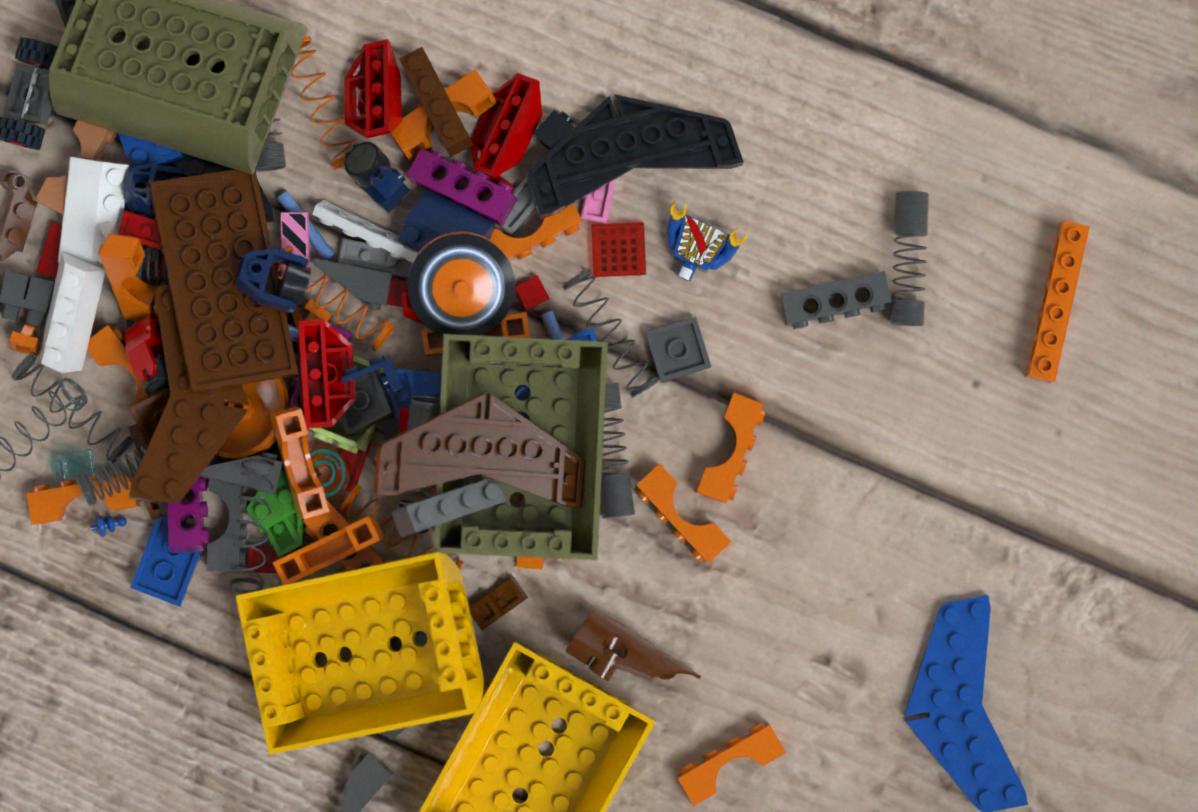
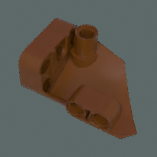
(621, 648)

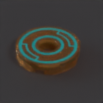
(338, 468)

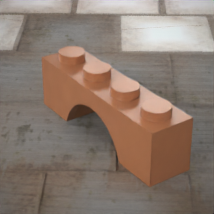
(93, 142)

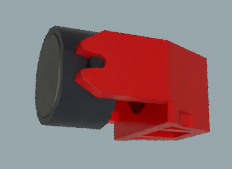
(146, 354)

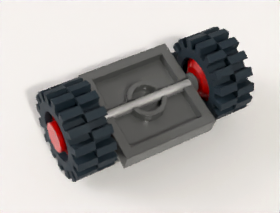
(28, 95)

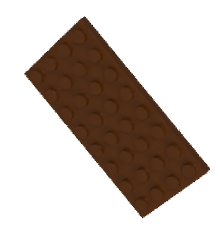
(203, 235)

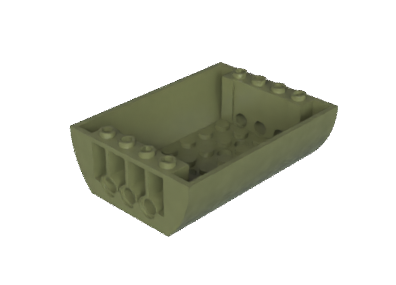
(162, 97)
(564, 402)

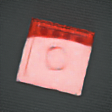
(618, 249)

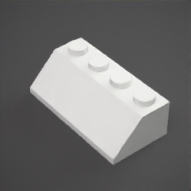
(92, 207)
(71, 314)

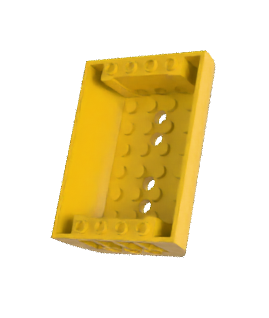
(378, 686)
(512, 721)

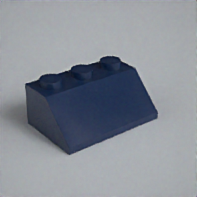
(438, 216)

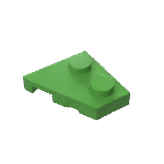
(279, 503)
(287, 535)

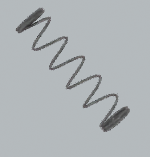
(583, 277)
(21, 370)
(68, 396)
(259, 471)

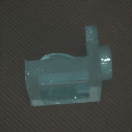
(70, 464)

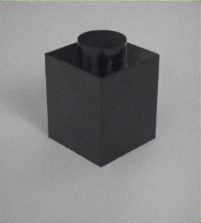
(554, 129)

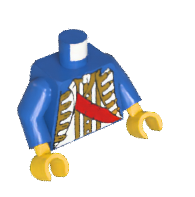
(698, 243)

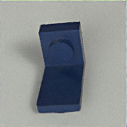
(389, 377)

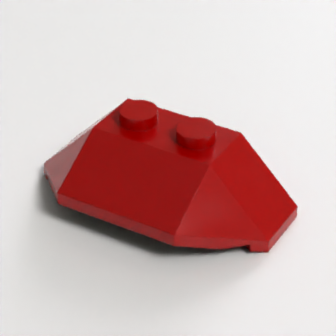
(373, 91)
(507, 126)
(321, 364)

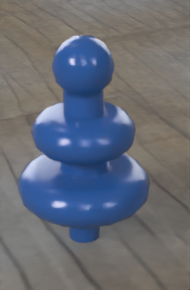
(109, 524)

